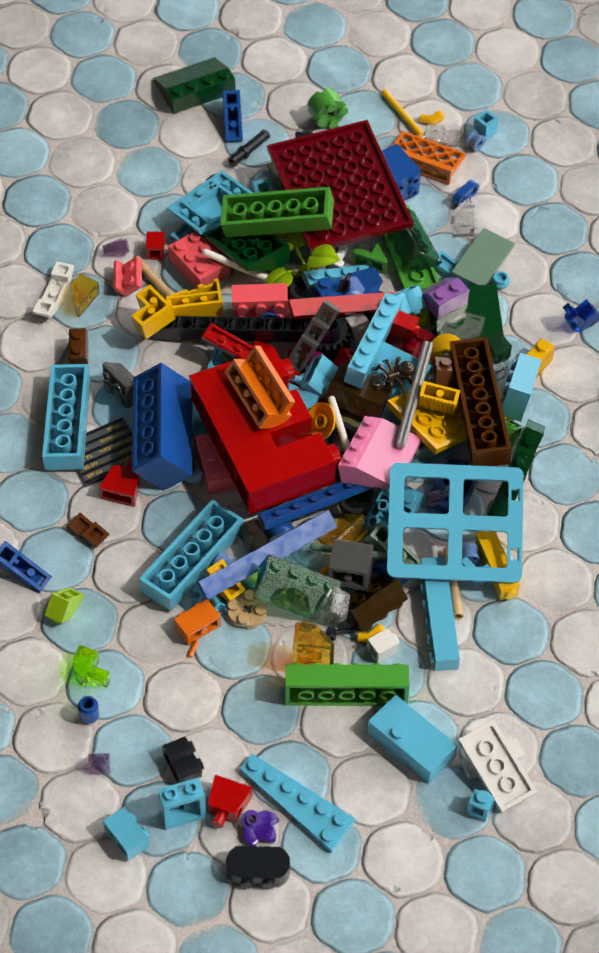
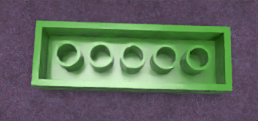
(277, 212)
(345, 684)

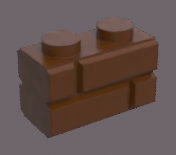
(78, 346)

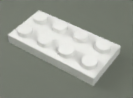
(497, 766)

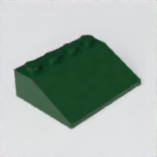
(195, 84)
(253, 251)

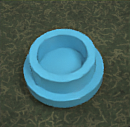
(500, 279)

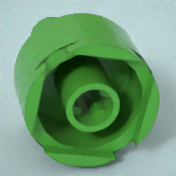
(327, 108)

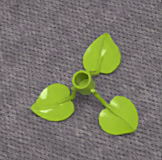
(321, 257)

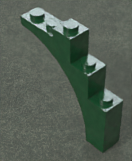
(522, 459)

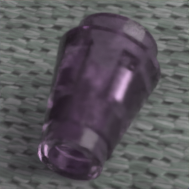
(117, 247)

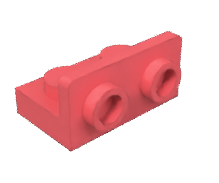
(127, 276)

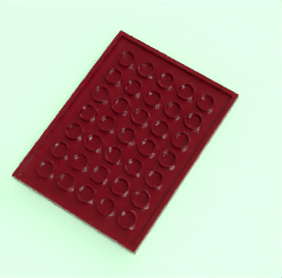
(358, 176)

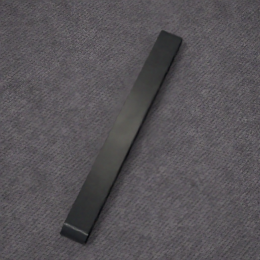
(245, 328)

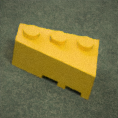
(198, 302)

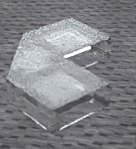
(471, 328)

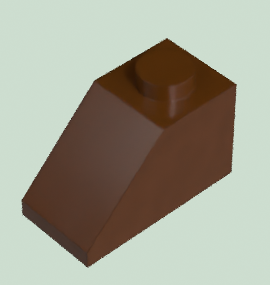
(443, 372)

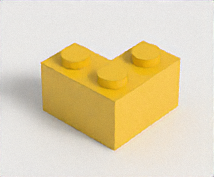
(153, 314)

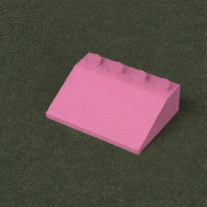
(373, 453)

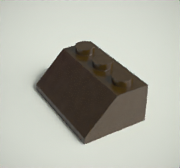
(359, 401)
(375, 603)

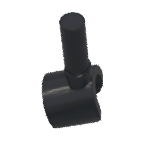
(345, 283)
(331, 632)

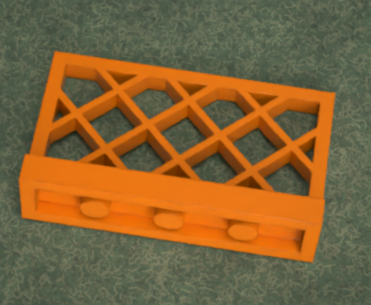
(429, 168)

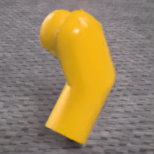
(433, 119)
(364, 636)

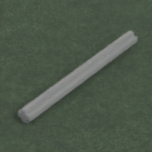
(414, 395)

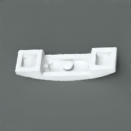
(55, 290)

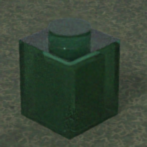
(499, 347)

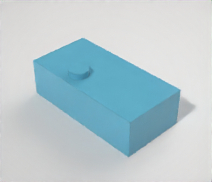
(412, 738)

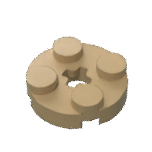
(245, 619)

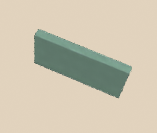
(483, 258)

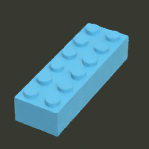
(66, 417)
(191, 555)

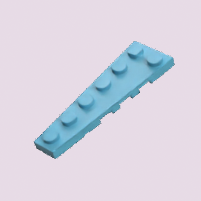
(315, 814)

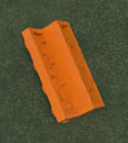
(260, 389)

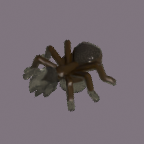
(396, 376)

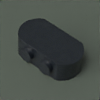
(258, 866)

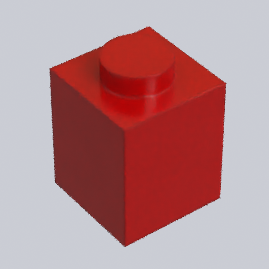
(155, 245)
(405, 326)

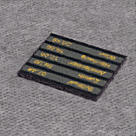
(104, 448)

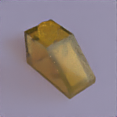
(83, 292)

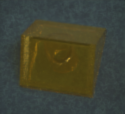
(348, 529)

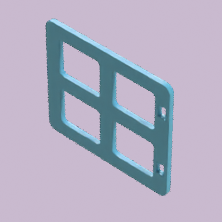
(454, 522)

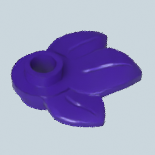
(261, 829)

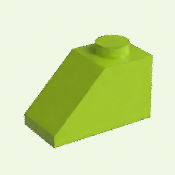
(63, 605)

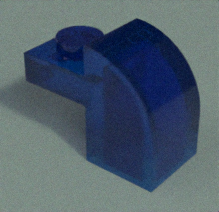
(582, 316)

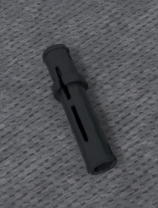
(244, 152)

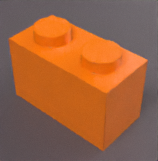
(197, 621)

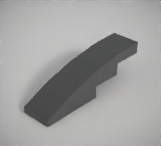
(313, 335)

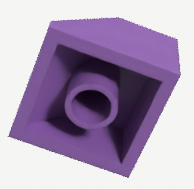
(445, 296)

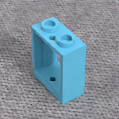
(190, 798)

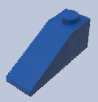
(232, 115)
(22, 567)

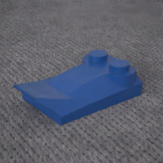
(362, 282)

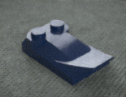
(468, 487)

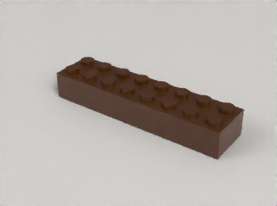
(480, 403)

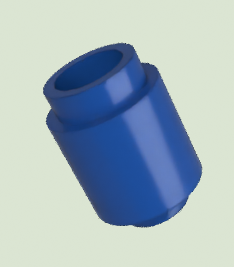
(88, 710)

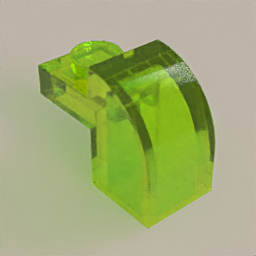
(86, 669)

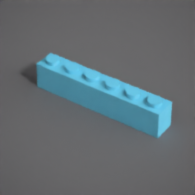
(372, 340)
(440, 620)

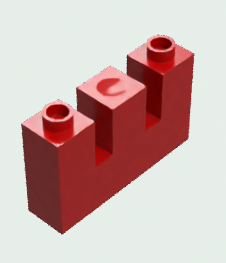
(263, 463)

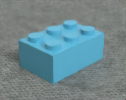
(519, 386)

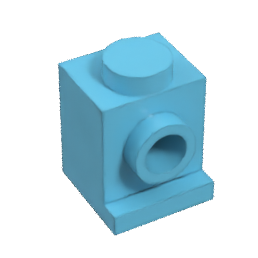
(482, 801)

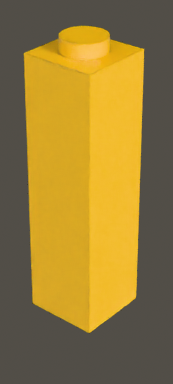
(494, 555)

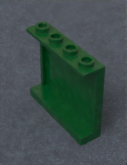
(482, 302)

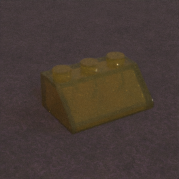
(312, 645)

